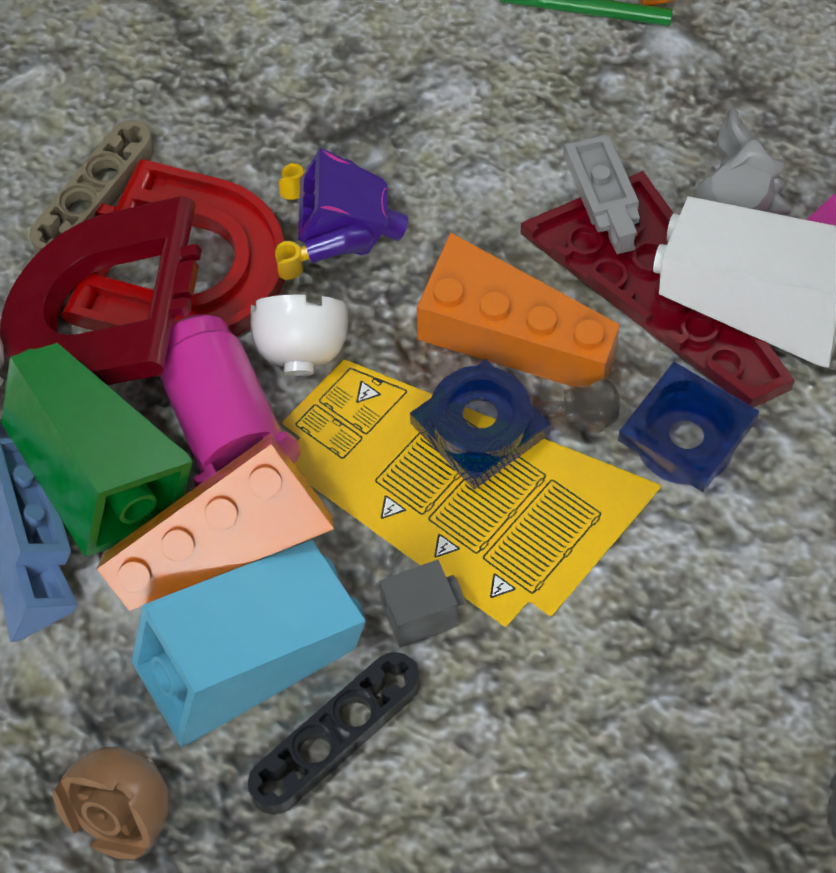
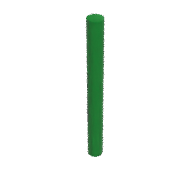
(604, 8)

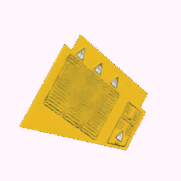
(507, 542)

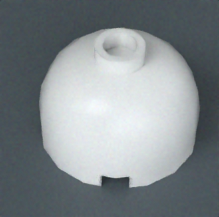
(298, 332)

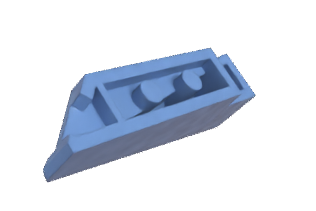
(30, 549)

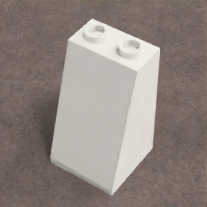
(754, 274)

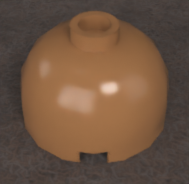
(114, 798)

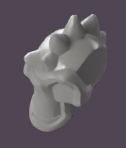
(746, 174)

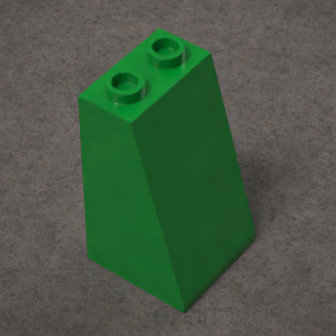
(89, 448)

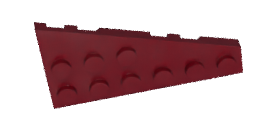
(627, 280)

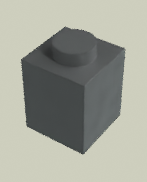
(420, 602)

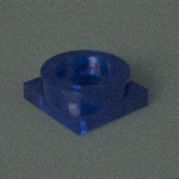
(687, 397)
(480, 451)

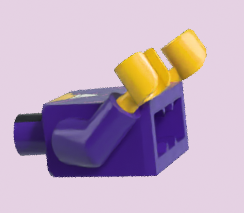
(339, 212)

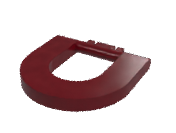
(100, 242)

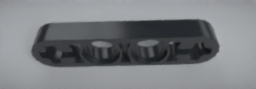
(328, 726)

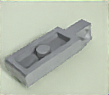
(604, 189)

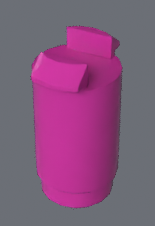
(217, 395)

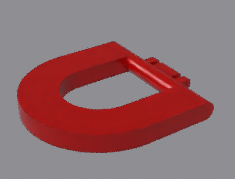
(219, 208)

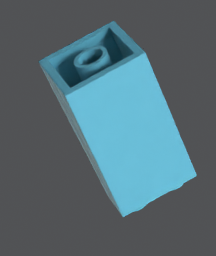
(243, 638)

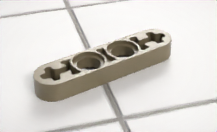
(84, 185)

